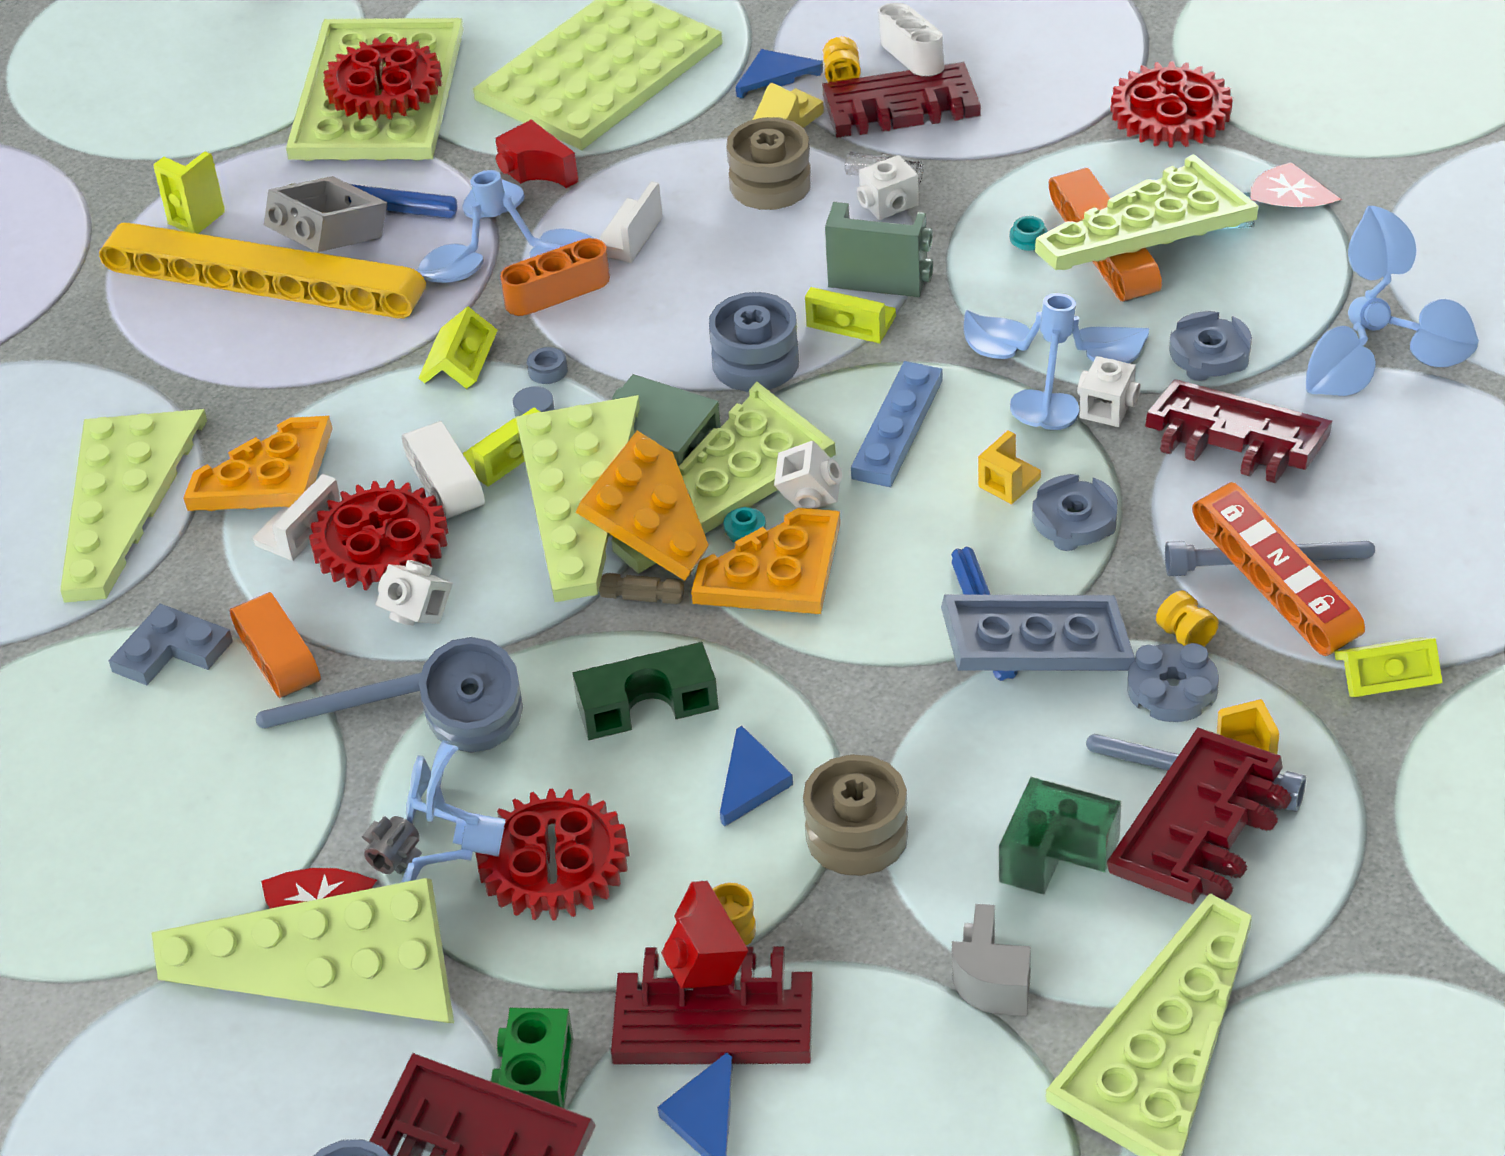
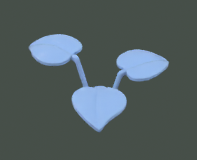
(488, 198)
(1057, 321)
(1444, 331)
(472, 830)

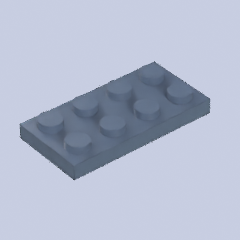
(1037, 633)

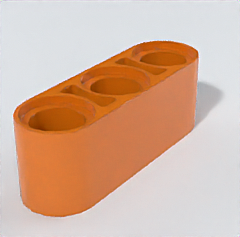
(555, 276)
(275, 645)

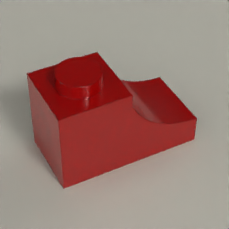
(535, 154)
(704, 942)

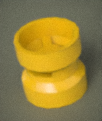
(841, 59)
(1183, 617)
(739, 907)

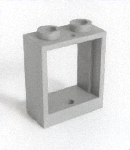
(321, 214)

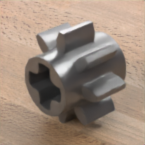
(391, 844)

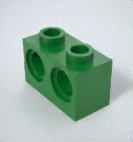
(536, 1053)

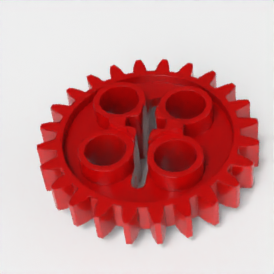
(405, 81)
(1171, 104)
(375, 530)
(587, 854)

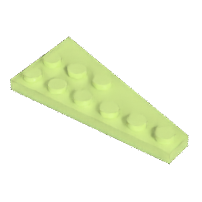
(1149, 214)
(563, 460)
(738, 462)
(118, 484)
(343, 950)
(1153, 1051)

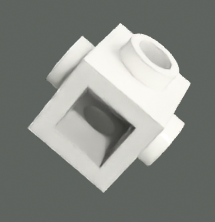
(888, 187)
(1107, 391)
(808, 476)
(413, 593)

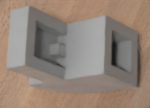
(990, 974)

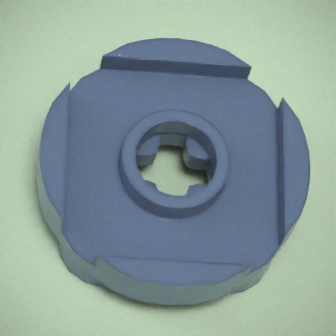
(1228, 350)
(1073, 529)
(1186, 663)

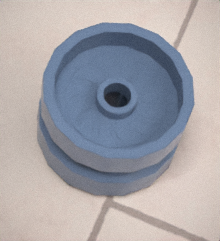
(754, 341)
(471, 694)

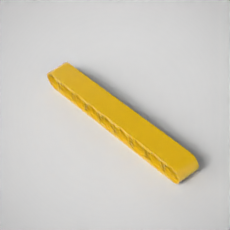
(263, 270)

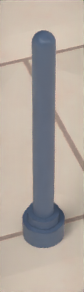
(1184, 558)
(338, 701)
(1157, 758)

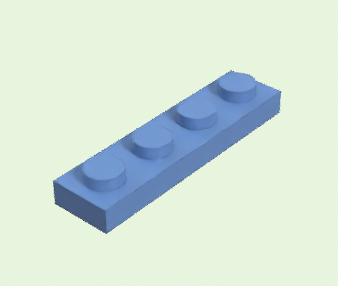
(896, 424)

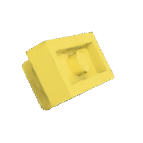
(789, 105)

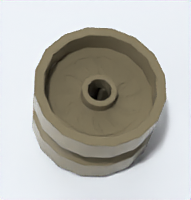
(769, 163)
(855, 814)

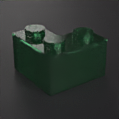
(1054, 826)

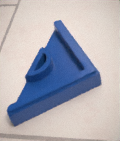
(777, 69)
(751, 777)
(702, 1109)

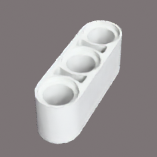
(911, 39)
(443, 469)

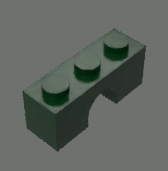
(673, 675)

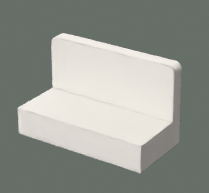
(633, 225)
(290, 527)

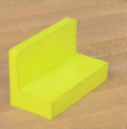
(190, 192)
(848, 315)
(460, 348)
(497, 453)
(1391, 666)

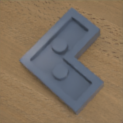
(168, 635)

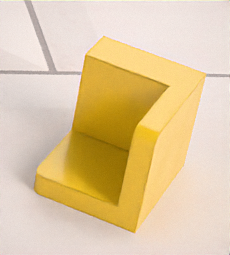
(1003, 472)
(1250, 725)

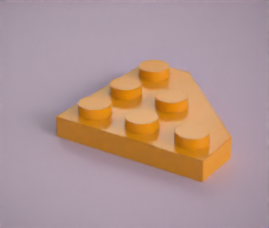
(264, 471)
(648, 506)
(774, 567)

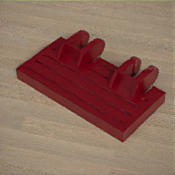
(900, 99)
(1232, 422)
(1201, 802)
(702, 1024)
(470, 1116)

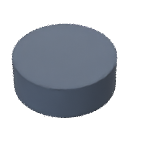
(547, 365)
(532, 397)

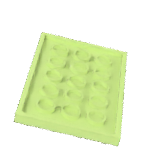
(597, 68)
(330, 134)

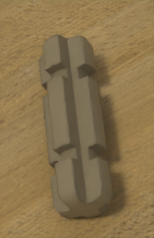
(641, 588)

